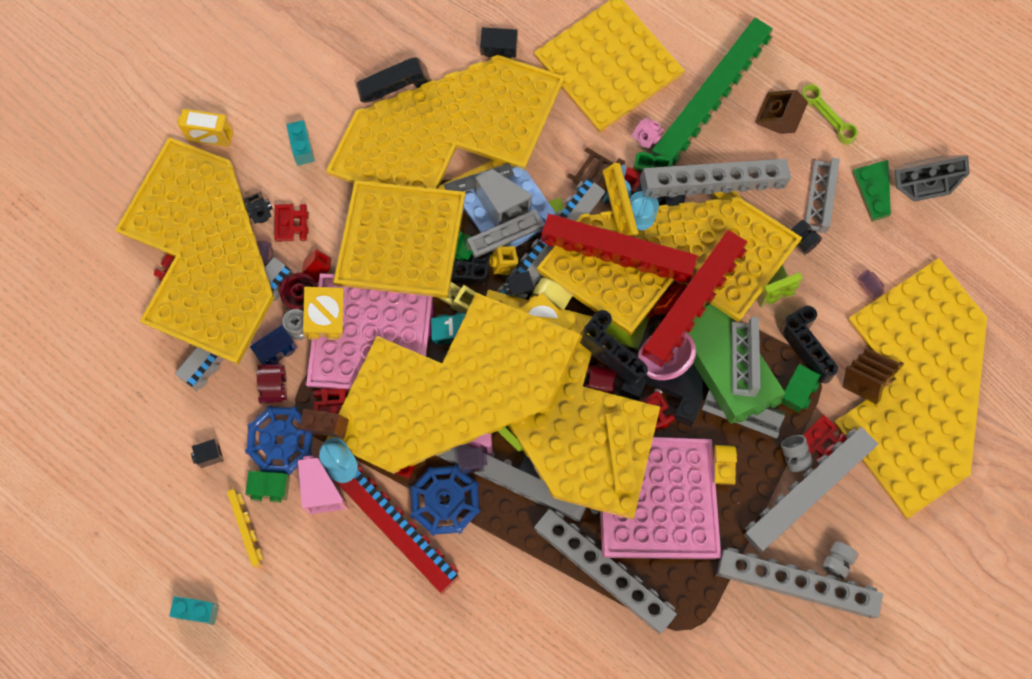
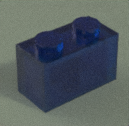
(274, 346)

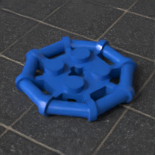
(268, 440)
(445, 511)

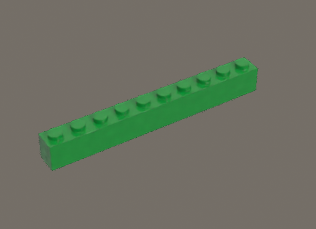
(713, 90)

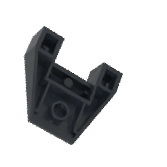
(684, 387)

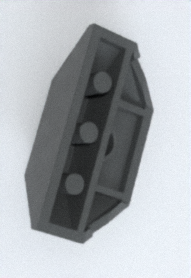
(931, 176)

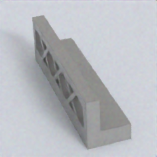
(829, 193)
(504, 233)
(753, 357)
(766, 422)

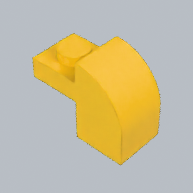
(724, 464)

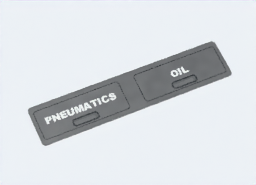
(469, 182)

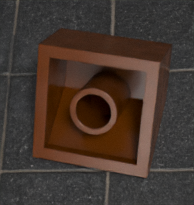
(782, 111)

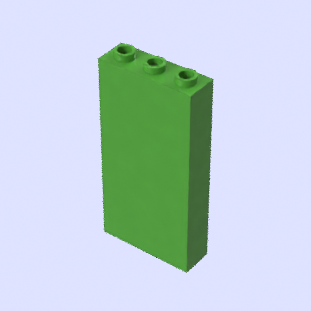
(714, 365)

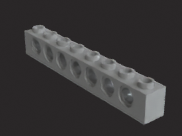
(707, 173)
(608, 582)
(868, 608)

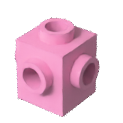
(648, 133)

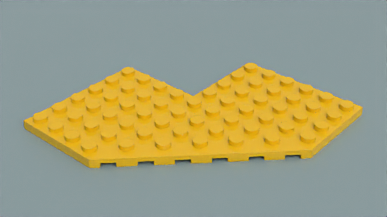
(485, 110)
(685, 227)
(218, 277)
(492, 376)
(932, 405)
(571, 437)

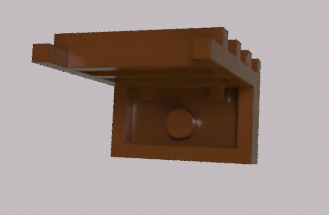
(576, 179)
(870, 374)

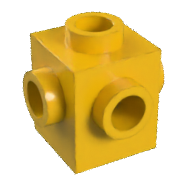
(504, 260)

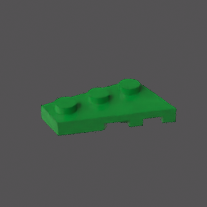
(874, 189)

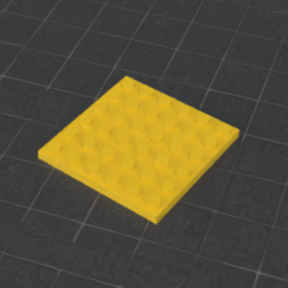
(609, 63)
(400, 239)

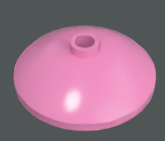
(680, 362)

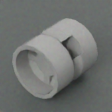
(294, 324)
(796, 453)
(840, 559)

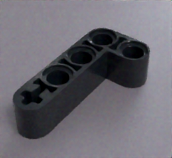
(392, 79)
(471, 269)
(801, 331)
(615, 349)

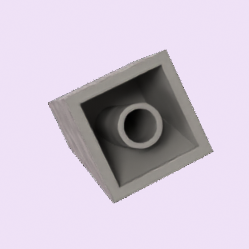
(501, 197)

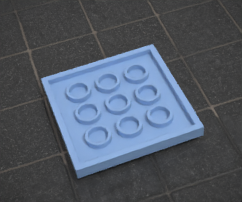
(483, 221)

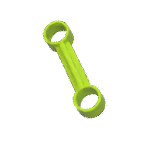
(830, 115)

